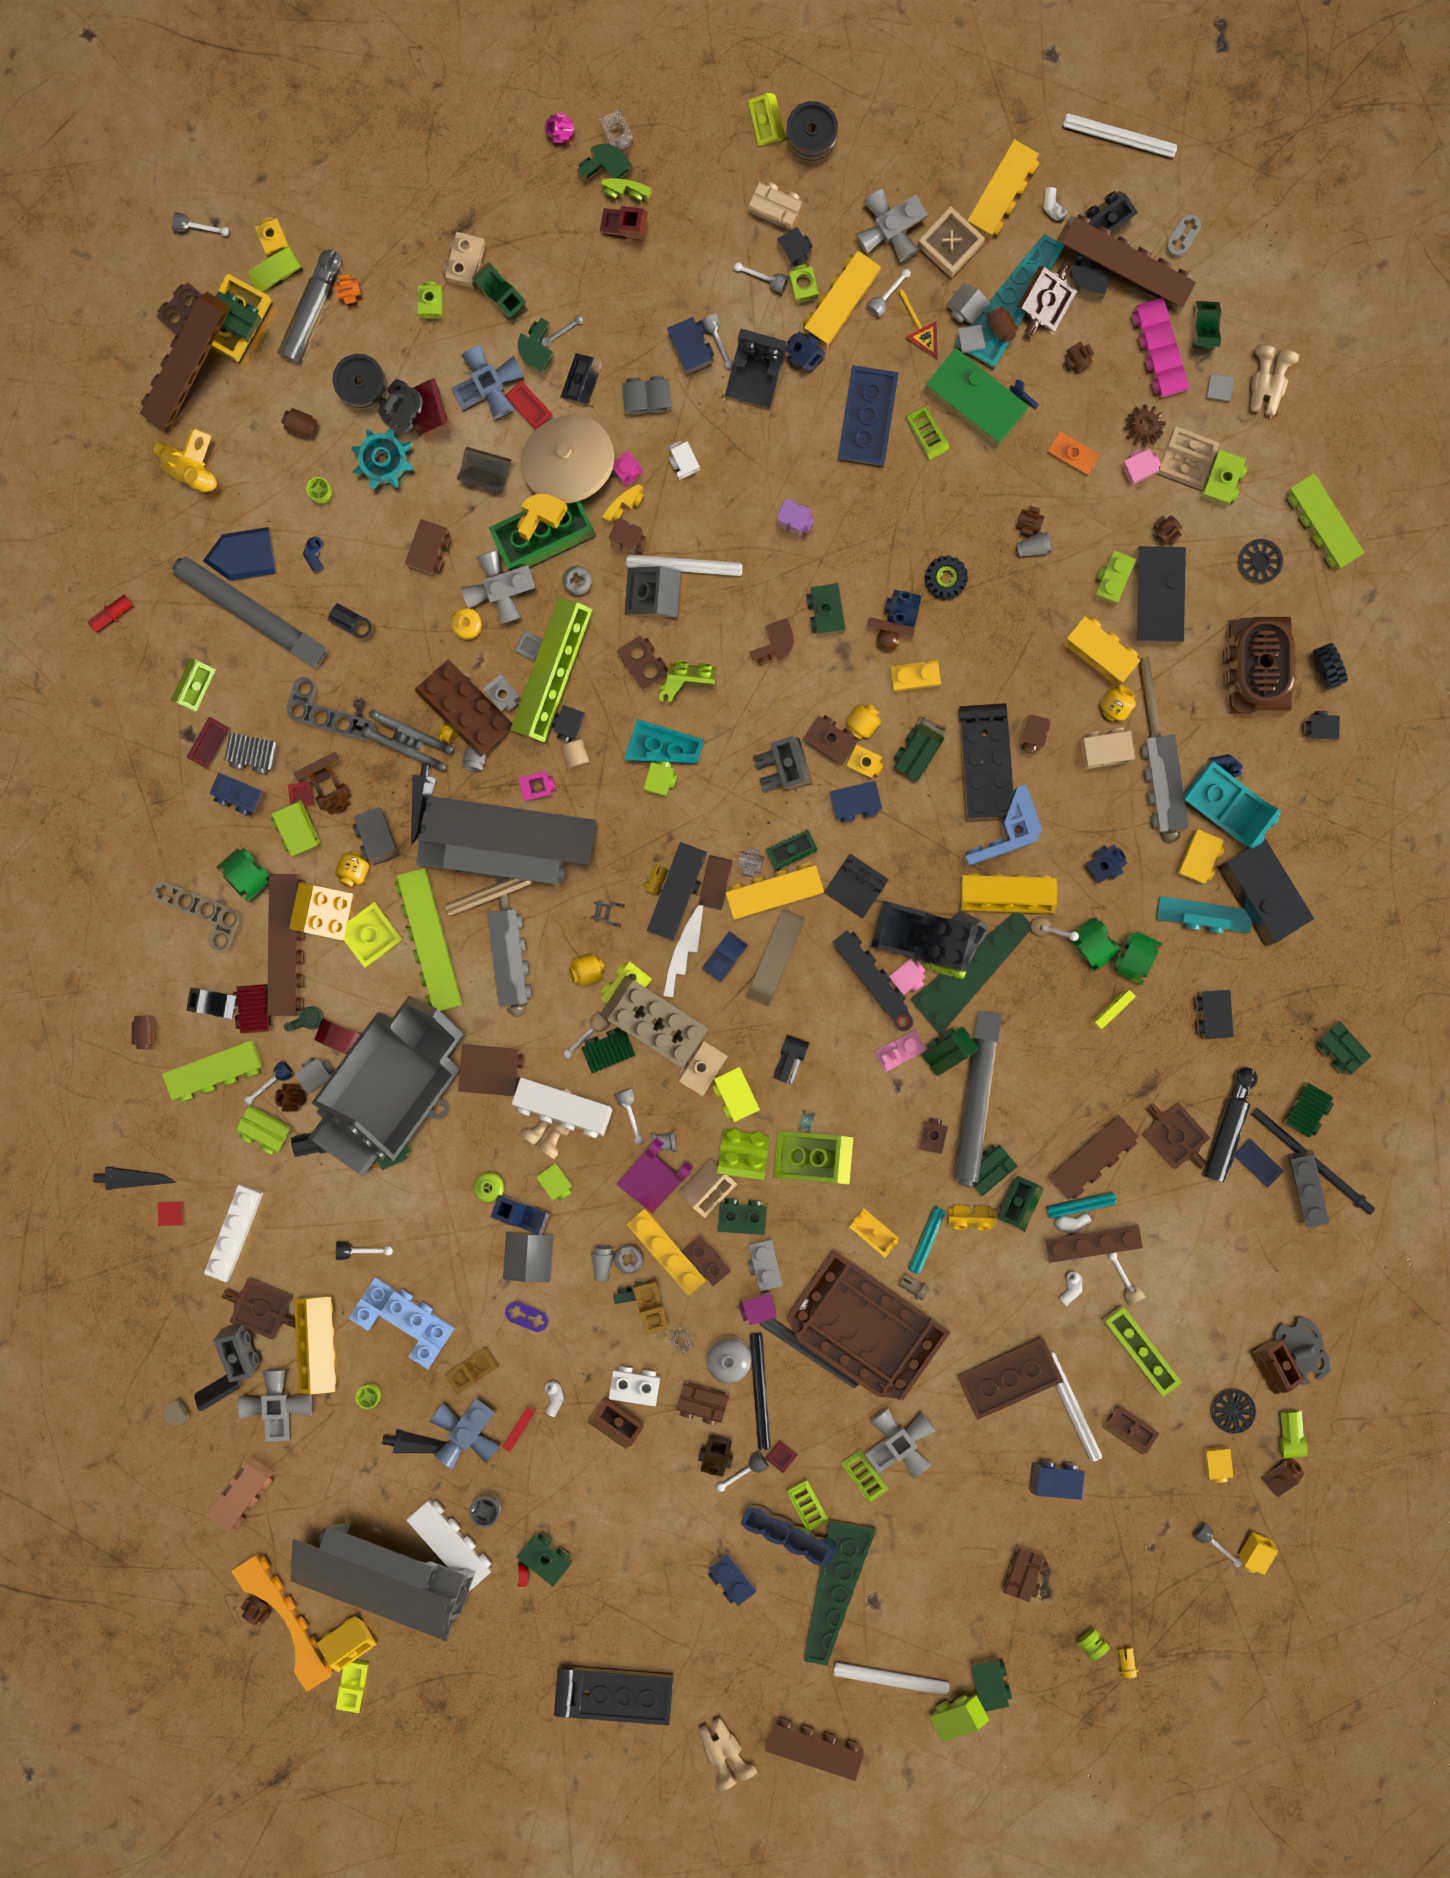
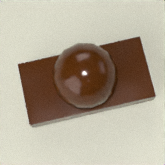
(889, 633)

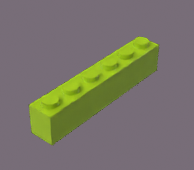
(551, 669)
(429, 940)

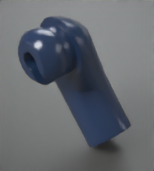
(311, 553)
(1229, 763)

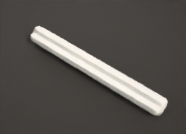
(1120, 135)
(686, 565)
(1077, 1416)
(891, 1679)

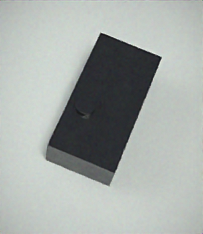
(1159, 595)
(677, 891)
(1266, 892)

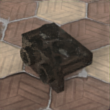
(484, 470)

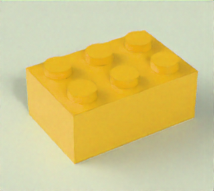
(226, 342)
(1102, 650)

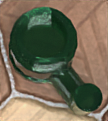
(309, 1018)

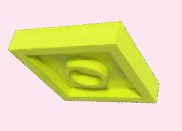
(370, 935)
(1113, 1009)

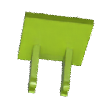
(681, 672)

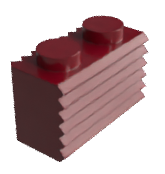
(252, 1009)

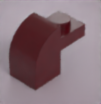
(624, 222)
(336, 1036)

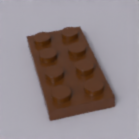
(464, 707)
(1010, 1378)

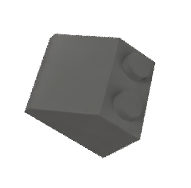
(652, 592)

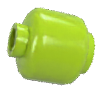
(494, 1180)

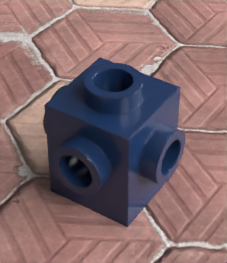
(804, 350)
(903, 608)
(1107, 863)

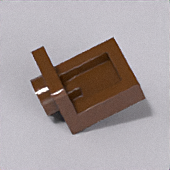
(1284, 1477)

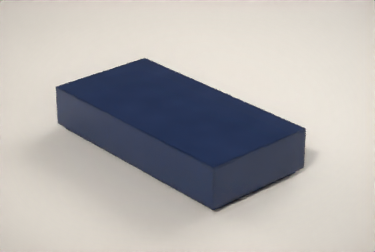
(1258, 1163)

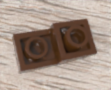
(715, 882)

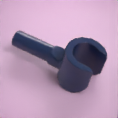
(1019, 391)

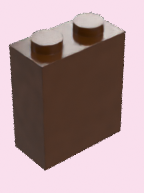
(489, 1070)

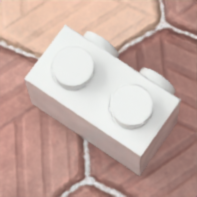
(634, 1386)

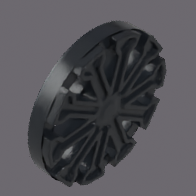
(1260, 561)
(1233, 1411)

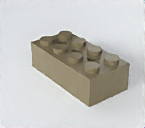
(650, 1007)

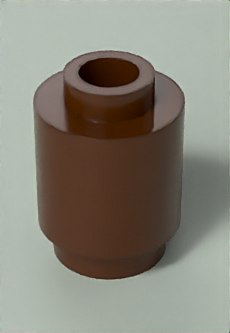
(1002, 324)
(299, 423)
(143, 1032)

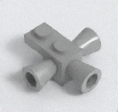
(892, 224)
(499, 586)
(275, 1406)
(899, 1443)

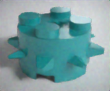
(388, 446)

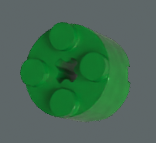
(243, 874)
(1095, 944)
(1138, 958)

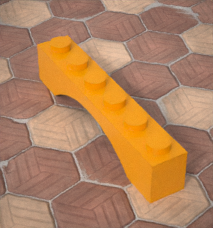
(256, 1579)

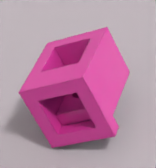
(626, 468)
(527, 786)

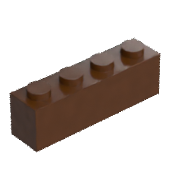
(1092, 1157)
(1092, 1243)
(814, 1750)

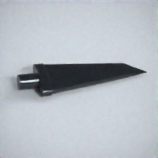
(422, 788)
(122, 1178)
(412, 1443)

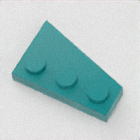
(662, 744)

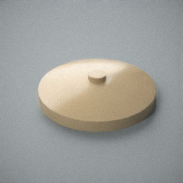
(568, 458)

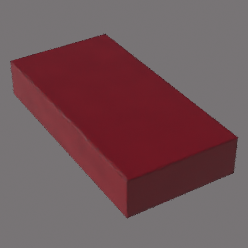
(208, 742)

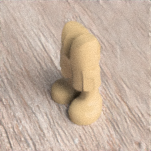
(1270, 385)
(549, 1144)
(724, 1748)

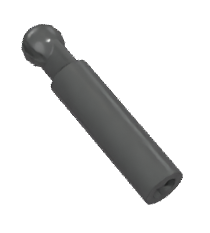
(310, 306)

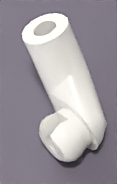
(1050, 205)
(1072, 1225)
(1074, 1288)
(556, 1398)

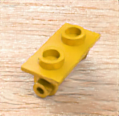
(961, 1219)

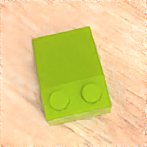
(813, 1157)

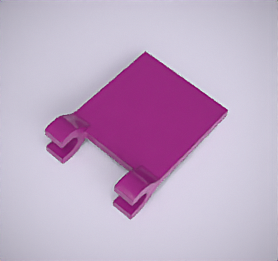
(651, 1179)

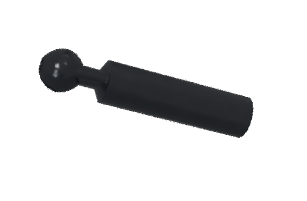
(1231, 1126)

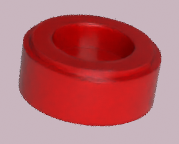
(522, 1575)

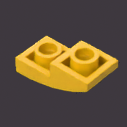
(628, 499)

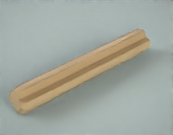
(485, 895)

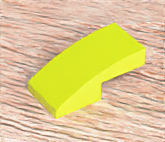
(352, 1686)

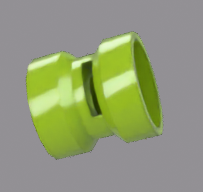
(318, 490)
(368, 1399)
(1093, 1645)

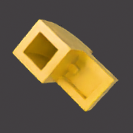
(540, 508)

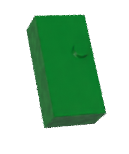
(976, 397)
(545, 540)

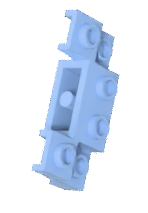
(406, 1315)

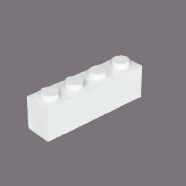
(561, 1107)
(233, 1232)
(447, 1541)

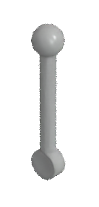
(547, 341)

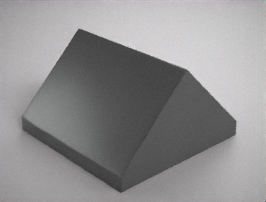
(527, 1257)

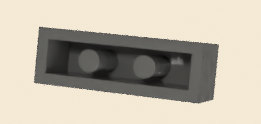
(1309, 1188)

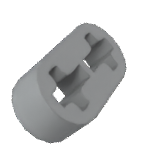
(1188, 239)

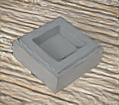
(971, 338)
(1220, 387)
(528, 645)

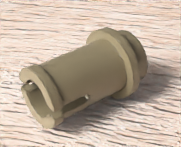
(934, 726)
(914, 1287)

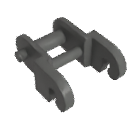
(598, 911)

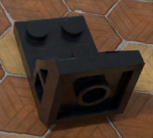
(756, 369)
(924, 936)

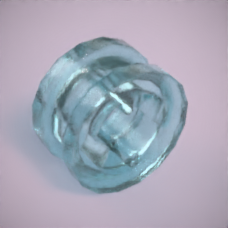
(806, 1121)

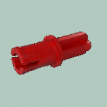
(109, 613)

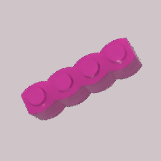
(1161, 347)

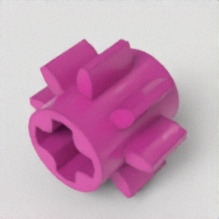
(559, 127)

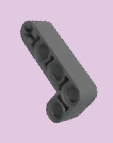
(333, 716)

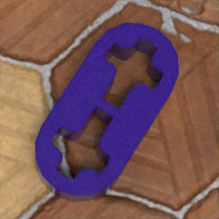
(529, 1311)

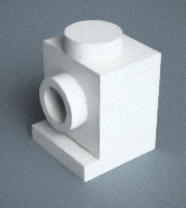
(683, 459)

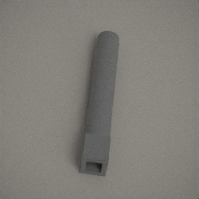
(249, 611)
(977, 1098)

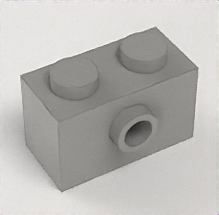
(764, 1264)

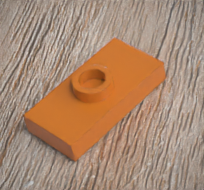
(1073, 453)

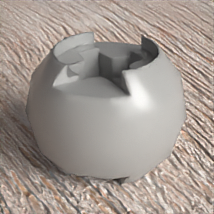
(584, 584)
(627, 1249)

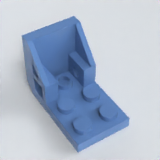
(1021, 815)

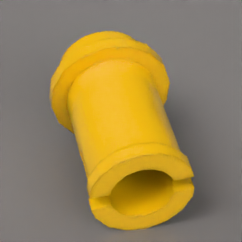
(656, 880)
(1127, 1664)

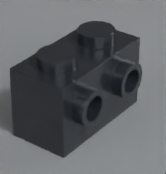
(1112, 212)
(1215, 1014)

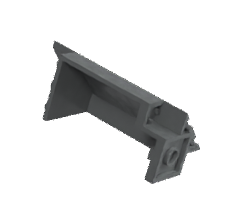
(502, 840)
(386, 1085)
(382, 1580)

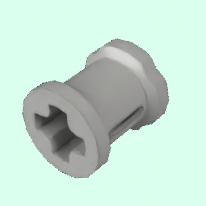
(668, 1140)

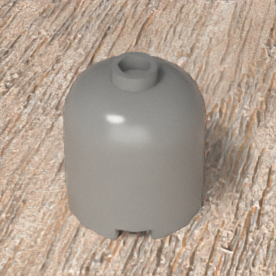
(728, 1358)

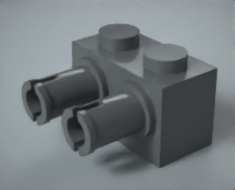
(790, 762)

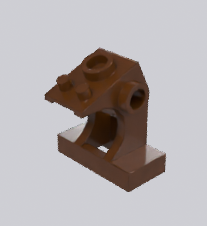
(319, 772)

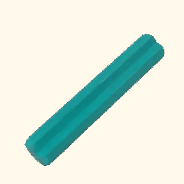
(1081, 1205)
(926, 1240)

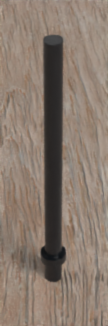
(1359, 1200)

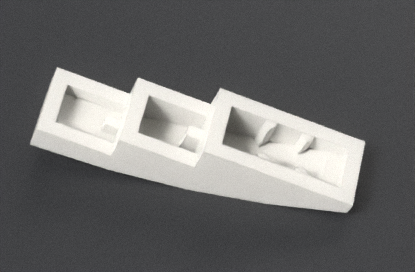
(687, 943)

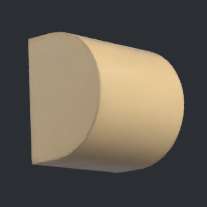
(574, 754)

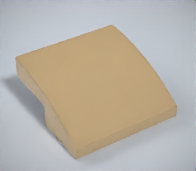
(1188, 458)

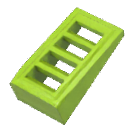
(936, 449)
(871, 1471)
(798, 1488)

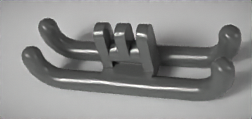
(406, 740)

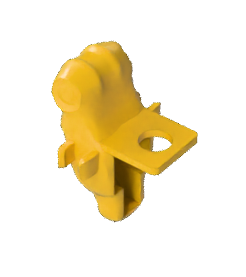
(187, 464)

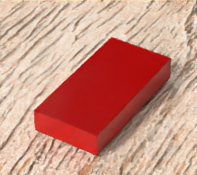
(528, 405)
(519, 1427)

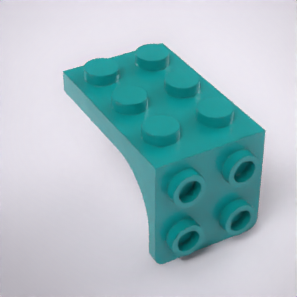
(1231, 805)

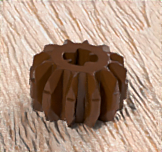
(1150, 418)

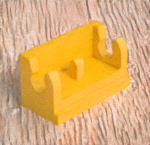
(874, 1232)

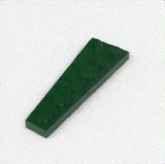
(947, 996)
(836, 1587)

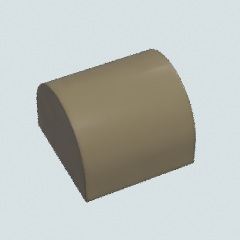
(175, 1413)

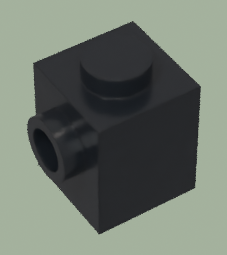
(795, 247)
(568, 723)
(1322, 726)

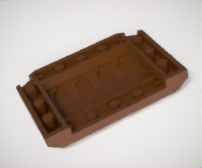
(865, 1329)

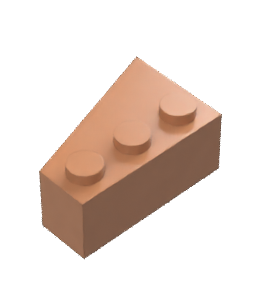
(240, 1494)

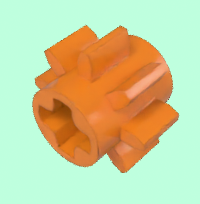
(347, 288)

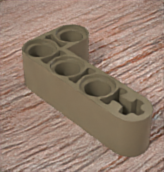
(195, 910)
(775, 957)

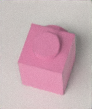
(1141, 465)
(908, 976)

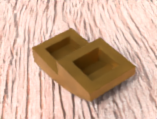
(650, 1306)
(471, 1370)

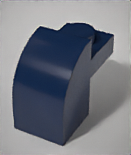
(725, 956)
(520, 1214)

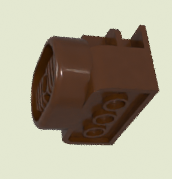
(1252, 686)

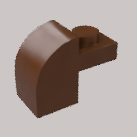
(781, 642)

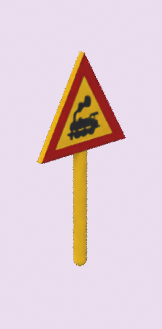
(925, 337)

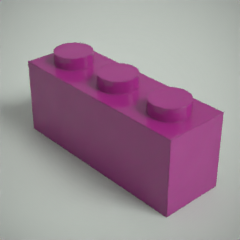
(757, 1307)

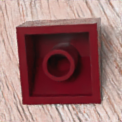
(432, 418)

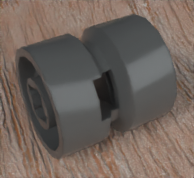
(485, 1510)

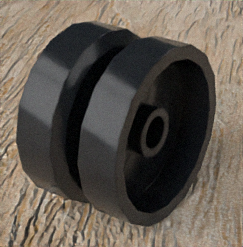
(814, 116)
(366, 394)

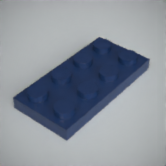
(868, 415)

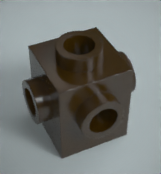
(716, 1456)

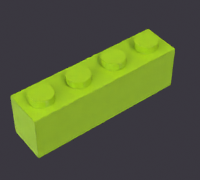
(1325, 522)
(212, 1070)
(1142, 1350)

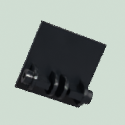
(856, 885)

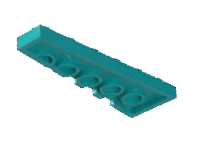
(1009, 295)

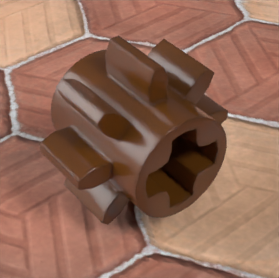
(1079, 356)
(1030, 520)
(1168, 529)
(289, 1097)
(255, 1610)

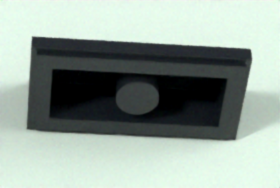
(581, 379)
(215, 1392)

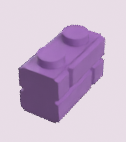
(794, 518)

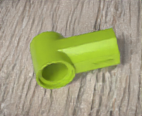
(1293, 1441)

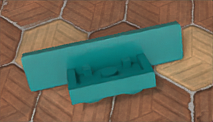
(1204, 914)

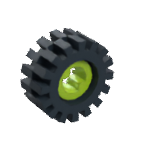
(935, 572)
(1330, 665)

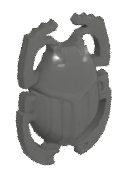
(400, 406)
(1305, 1347)

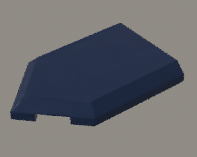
(242, 554)

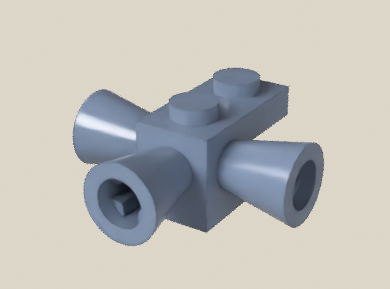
(486, 382)
(464, 1433)

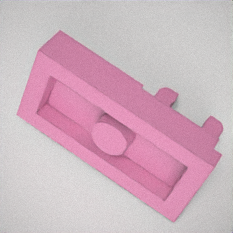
(900, 1050)

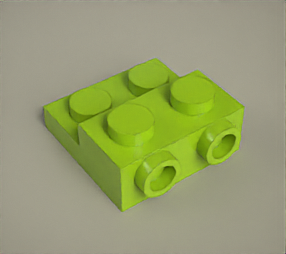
(743, 1154)

